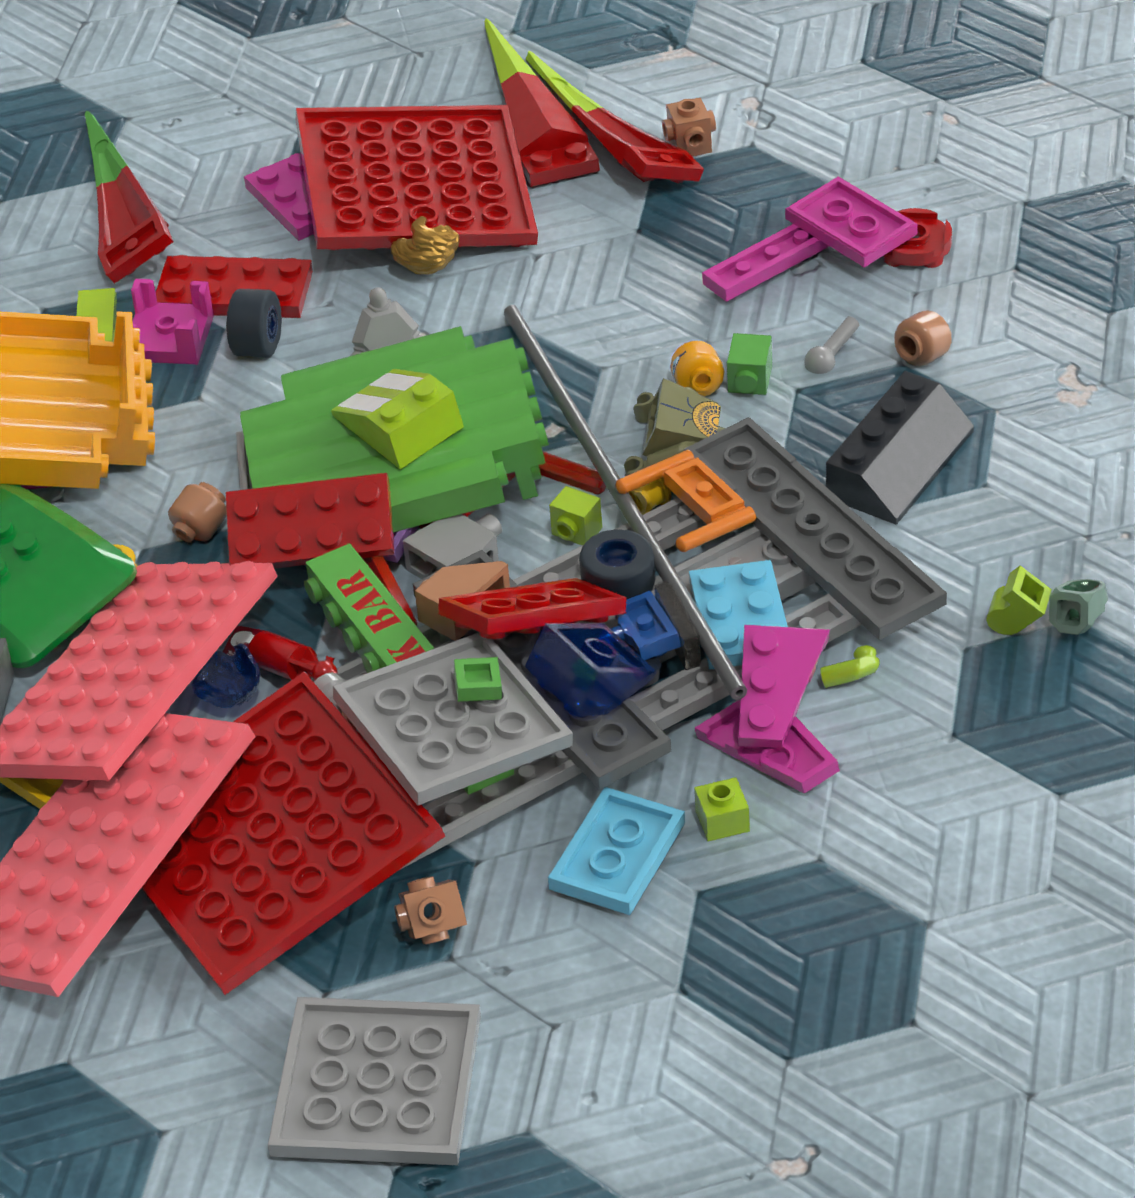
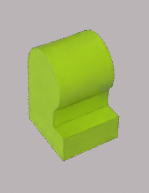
(1018, 602)

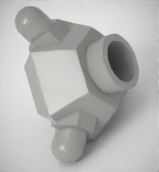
(382, 324)

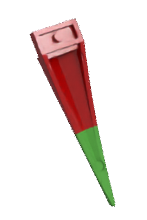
(127, 217)

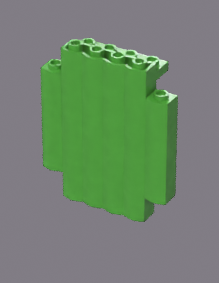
(464, 473)

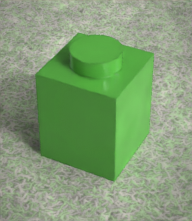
(749, 364)

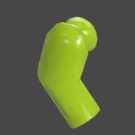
(851, 670)

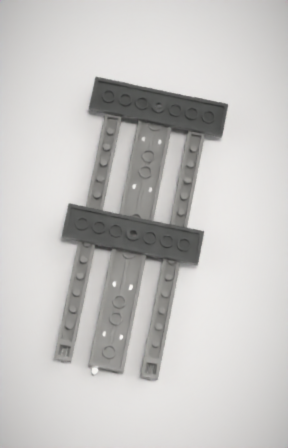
(859, 569)

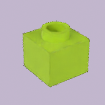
(575, 515)
(722, 809)

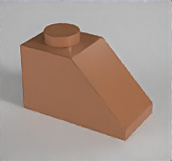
(457, 581)

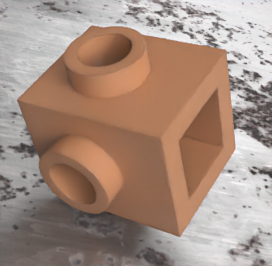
(689, 126)
(446, 913)

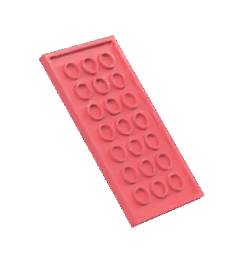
(127, 669)
(101, 844)

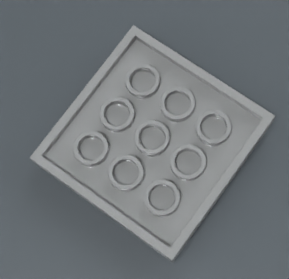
(445, 744)
(375, 1081)

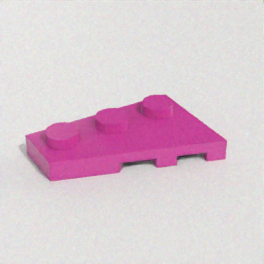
(776, 674)
(799, 763)

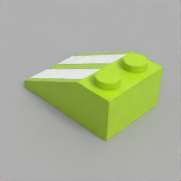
(402, 415)

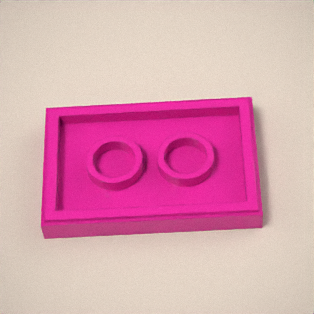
(851, 221)

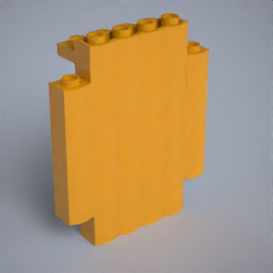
(71, 399)

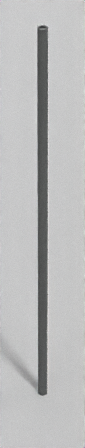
(624, 501)

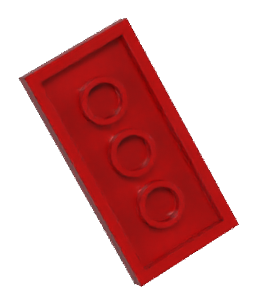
(225, 275)
(310, 519)
(531, 606)

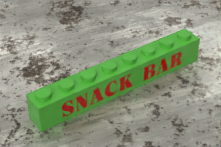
(368, 616)

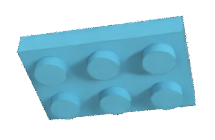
(736, 598)
(616, 850)

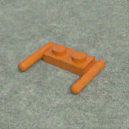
(701, 491)

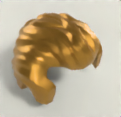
(428, 249)

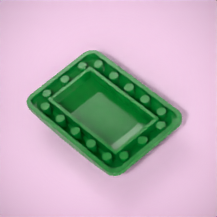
(50, 574)

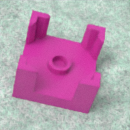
(172, 330)

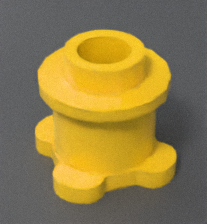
(651, 496)

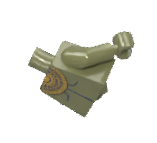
(674, 421)

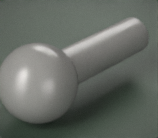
(821, 358)

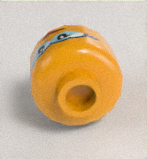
(695, 365)

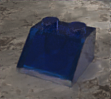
(587, 667)

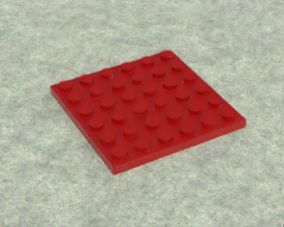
(388, 166)
(286, 837)

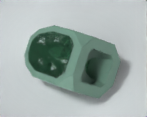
(1077, 605)

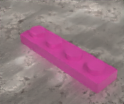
(761, 262)

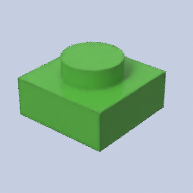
(477, 679)

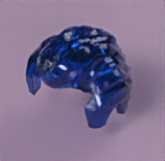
(228, 679)

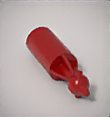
(288, 657)

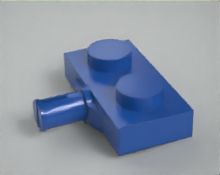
(646, 627)

